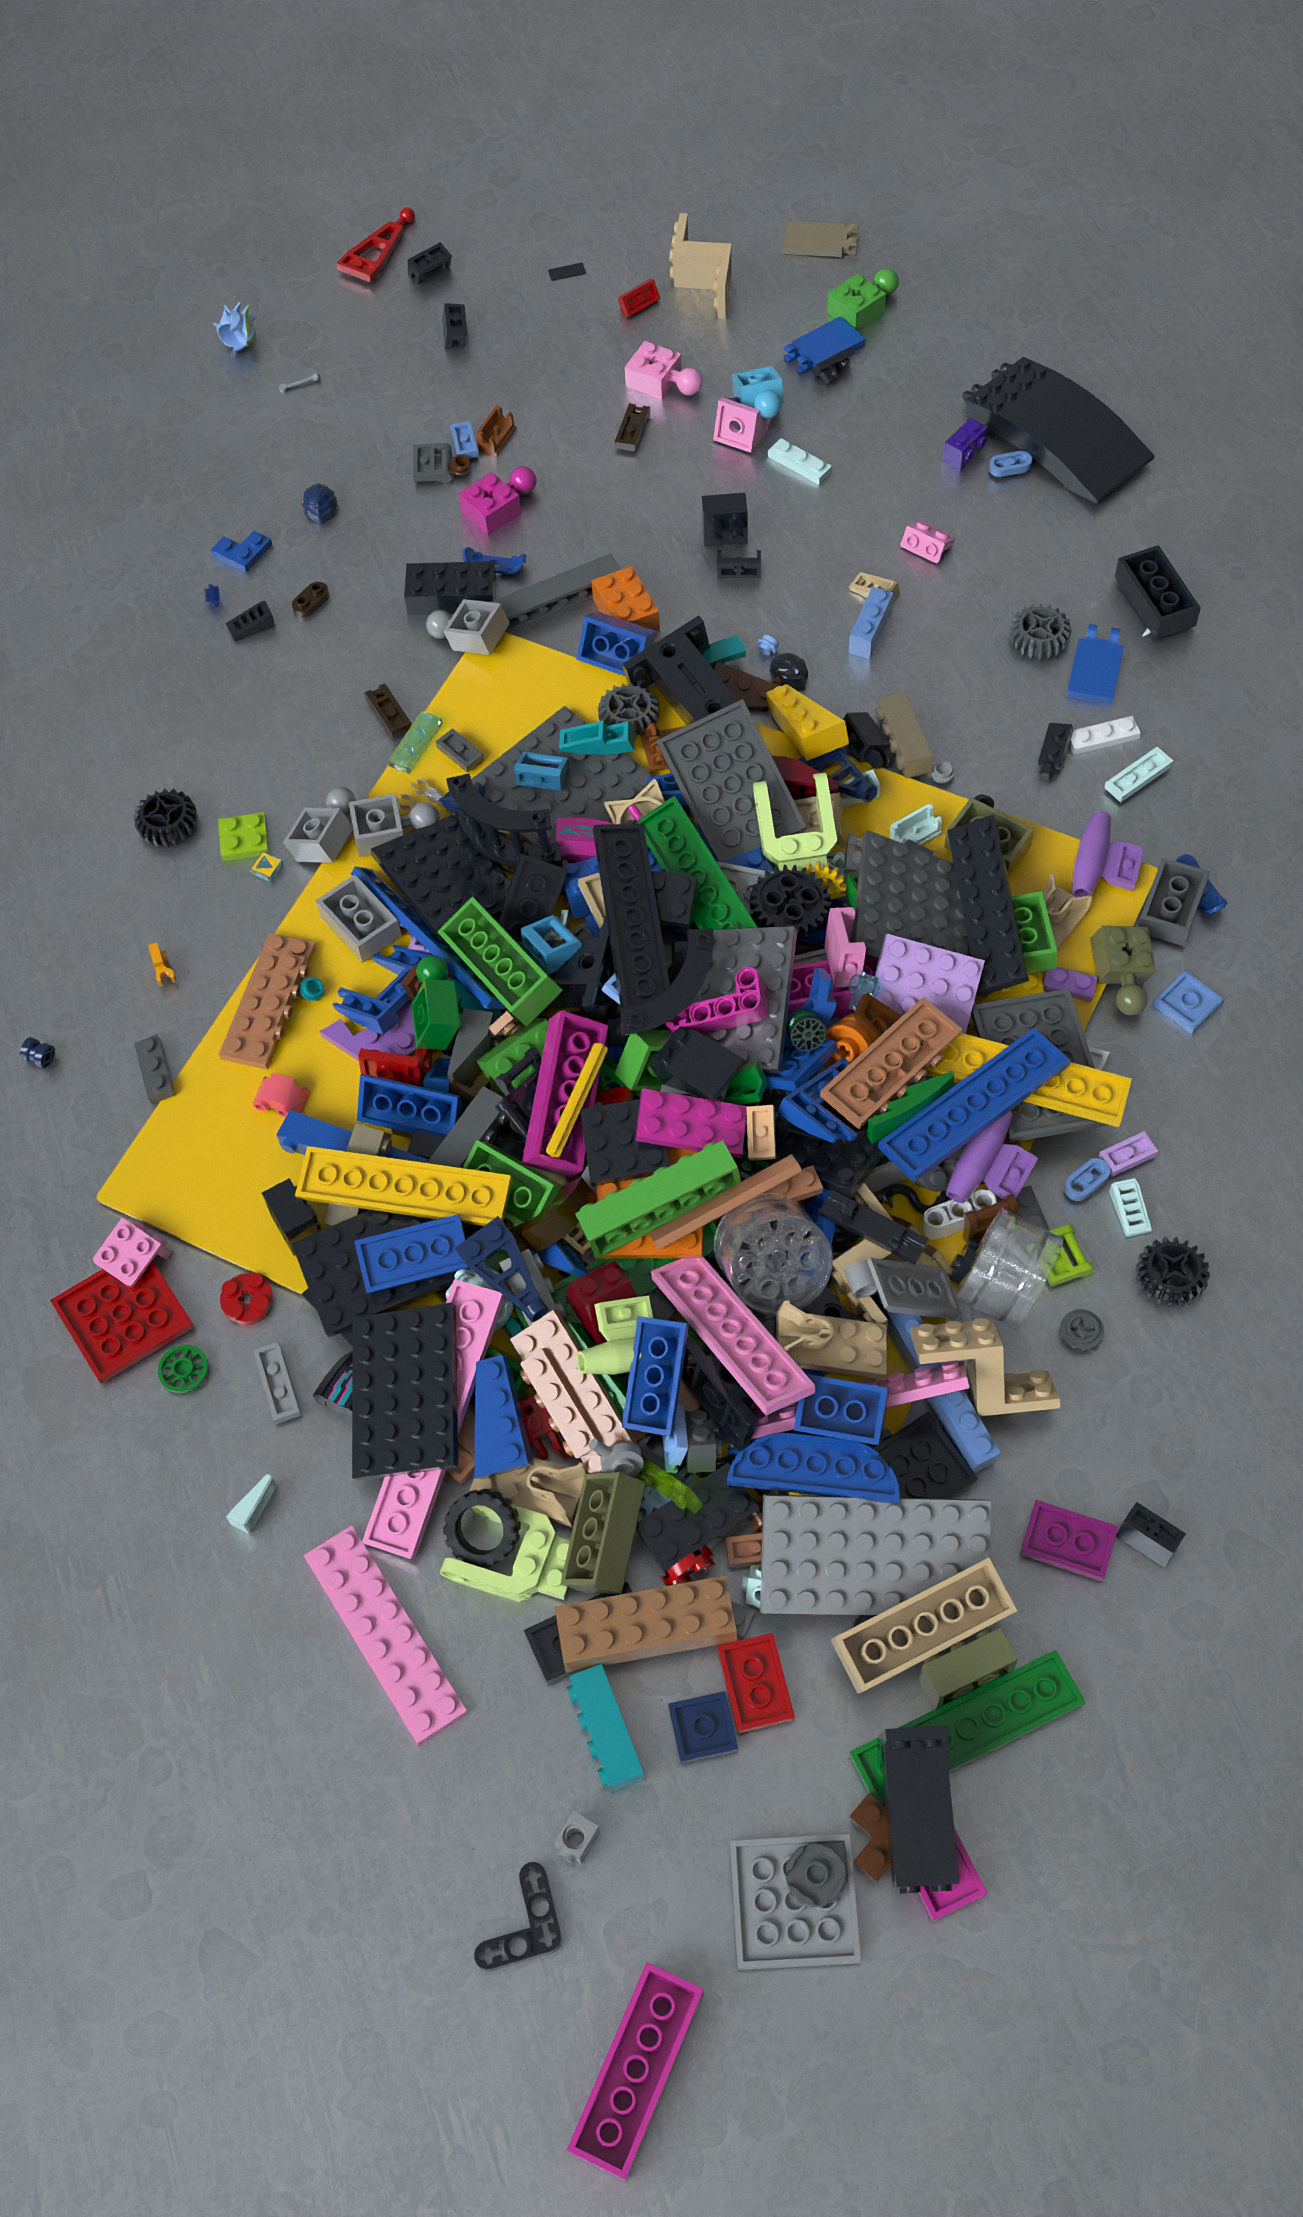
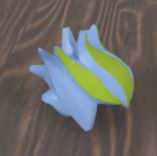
(236, 328)

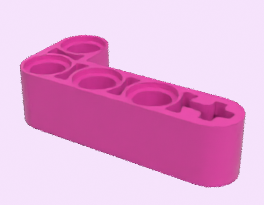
(717, 1007)

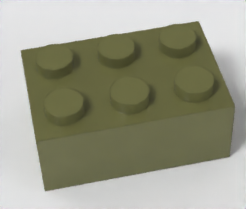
(1014, 835)
(967, 1667)

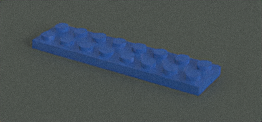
(973, 1104)

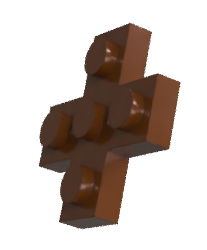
(871, 1818)

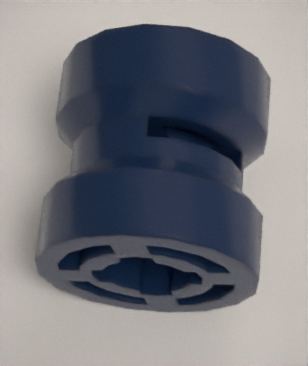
(36, 1052)

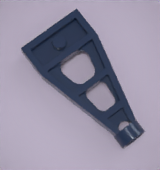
(858, 788)
(486, 1244)

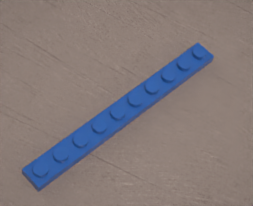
(418, 929)

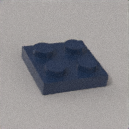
(703, 1727)

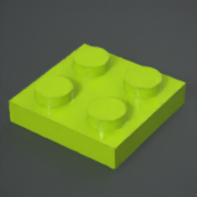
(243, 836)

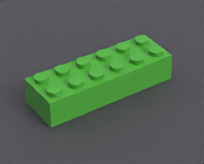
(499, 961)
(657, 1199)

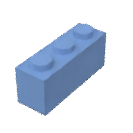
(870, 622)

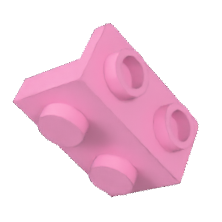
(926, 541)

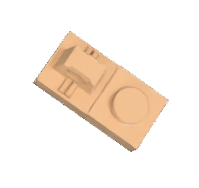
(761, 1132)

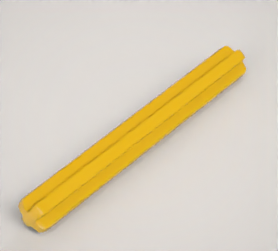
(576, 1100)

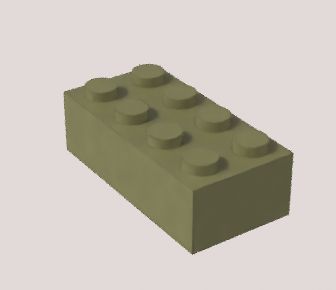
(603, 1533)

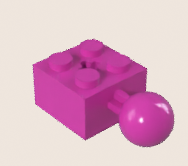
(494, 503)

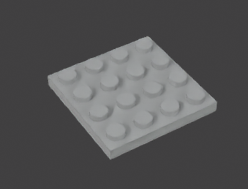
(773, 1925)

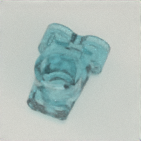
(861, 985)

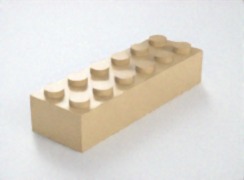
(923, 1625)

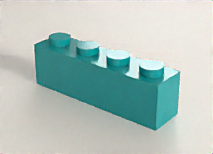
(606, 1727)

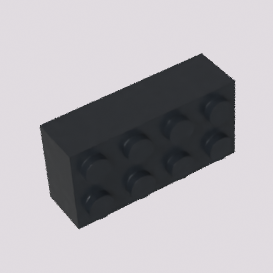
(446, 585)
(1157, 592)
(676, 1532)

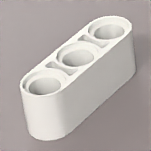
(945, 1215)

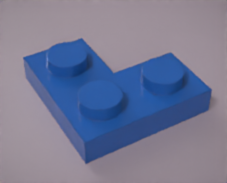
(242, 555)

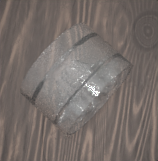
(1009, 1268)
(794, 1282)

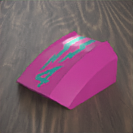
(577, 837)

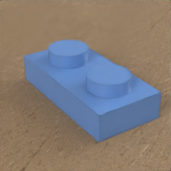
(464, 439)

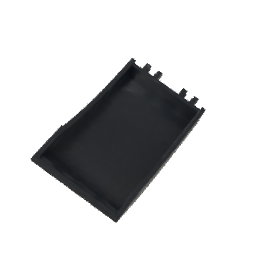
(1059, 427)

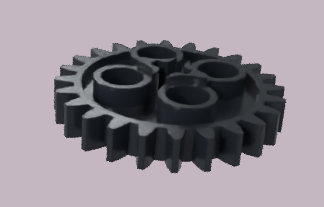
(771, 889)

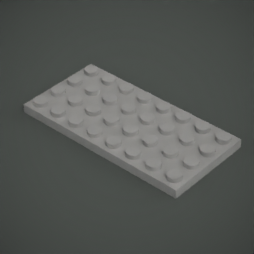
(864, 1553)

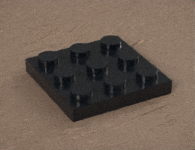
(612, 1145)
(926, 1461)

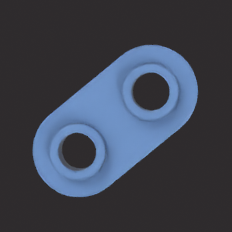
(1010, 463)
(1086, 1180)

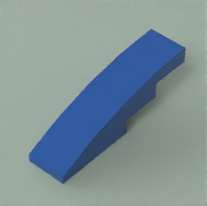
(562, 1258)

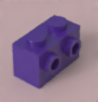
(965, 444)

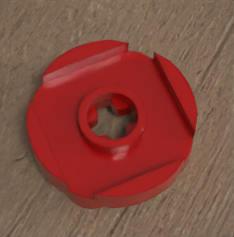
(259, 1305)
(689, 1566)

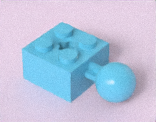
(760, 390)

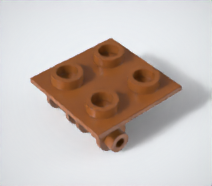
(653, 754)

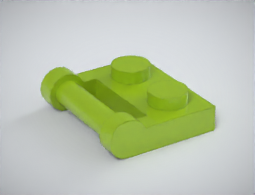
(1063, 1268)

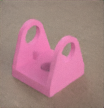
(749, 420)

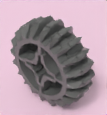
(1039, 638)
(628, 703)

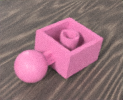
(657, 369)

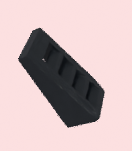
(262, 620)

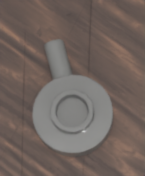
(618, 1457)

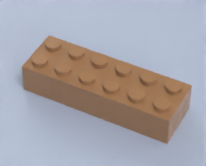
(646, 1623)

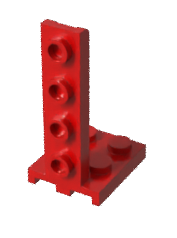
(397, 1066)

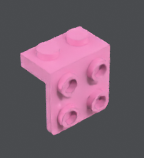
(130, 1251)

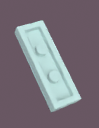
(799, 461)
(1138, 774)

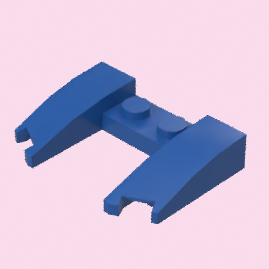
(380, 1012)
(806, 1109)

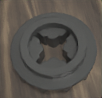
(1089, 1322)

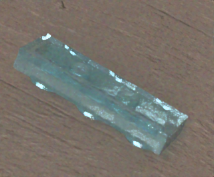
(415, 742)

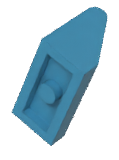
(538, 775)
(533, 943)

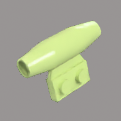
(618, 1325)

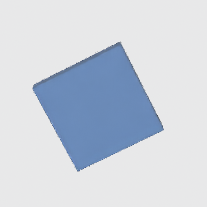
(1188, 1002)

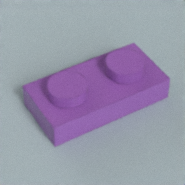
(1080, 984)

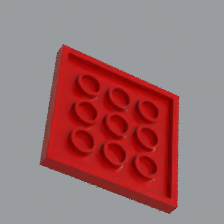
(120, 1322)

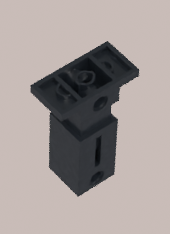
(720, 1391)

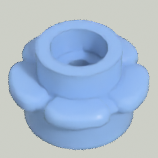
(768, 645)

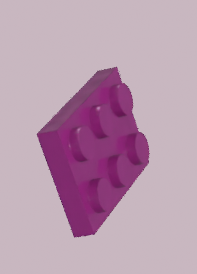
(1069, 1540)

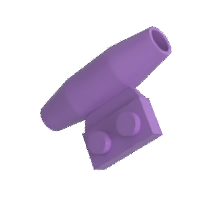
(1098, 857)
(987, 1159)

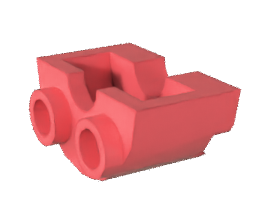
(280, 1094)

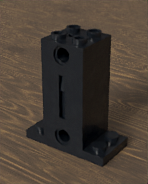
(681, 673)
(585, 976)
(918, 1808)

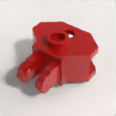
(538, 1427)

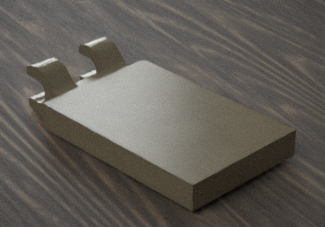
(820, 239)

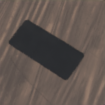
(566, 271)

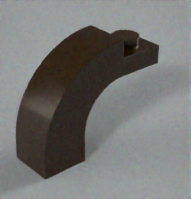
(556, 1219)

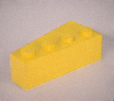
(806, 723)

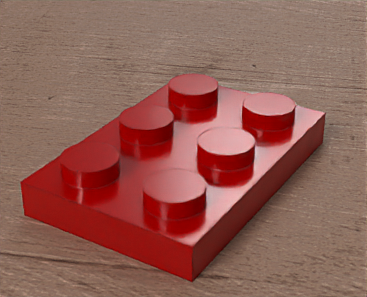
(755, 1683)

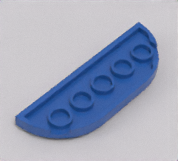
(815, 1467)

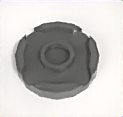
(815, 1875)

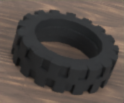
(455, 1537)

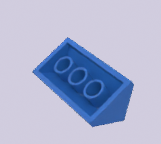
(407, 1106)
(655, 1376)

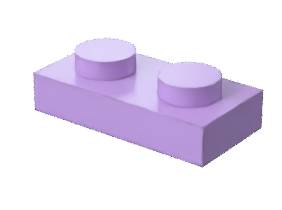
(1129, 1153)

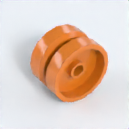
(849, 1038)

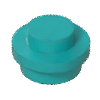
(311, 989)

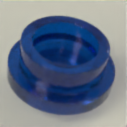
(212, 595)

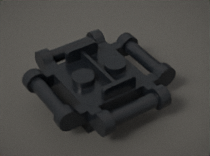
(519, 1100)

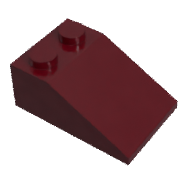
(800, 778)
(599, 1286)

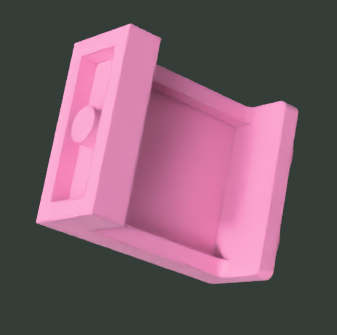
(843, 956)

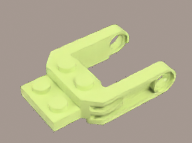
(797, 848)
(536, 1567)

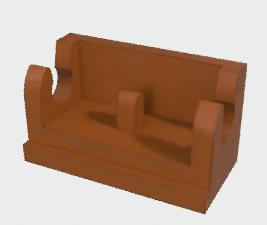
(495, 432)

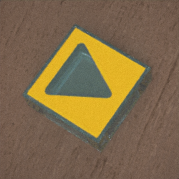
(266, 867)

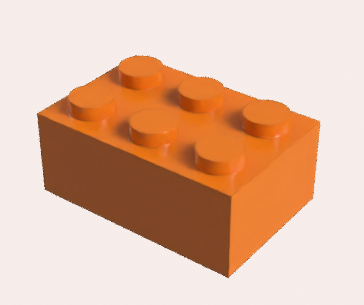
(626, 598)

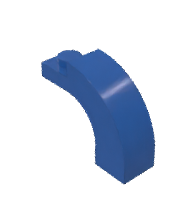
(819, 1000)

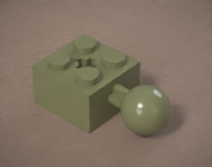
(1124, 958)

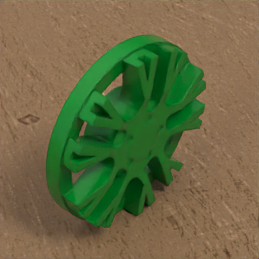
(183, 1369)

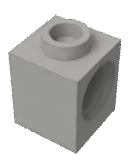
(576, 1824)

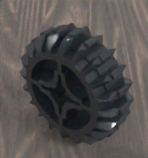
(179, 812)
(1168, 1258)

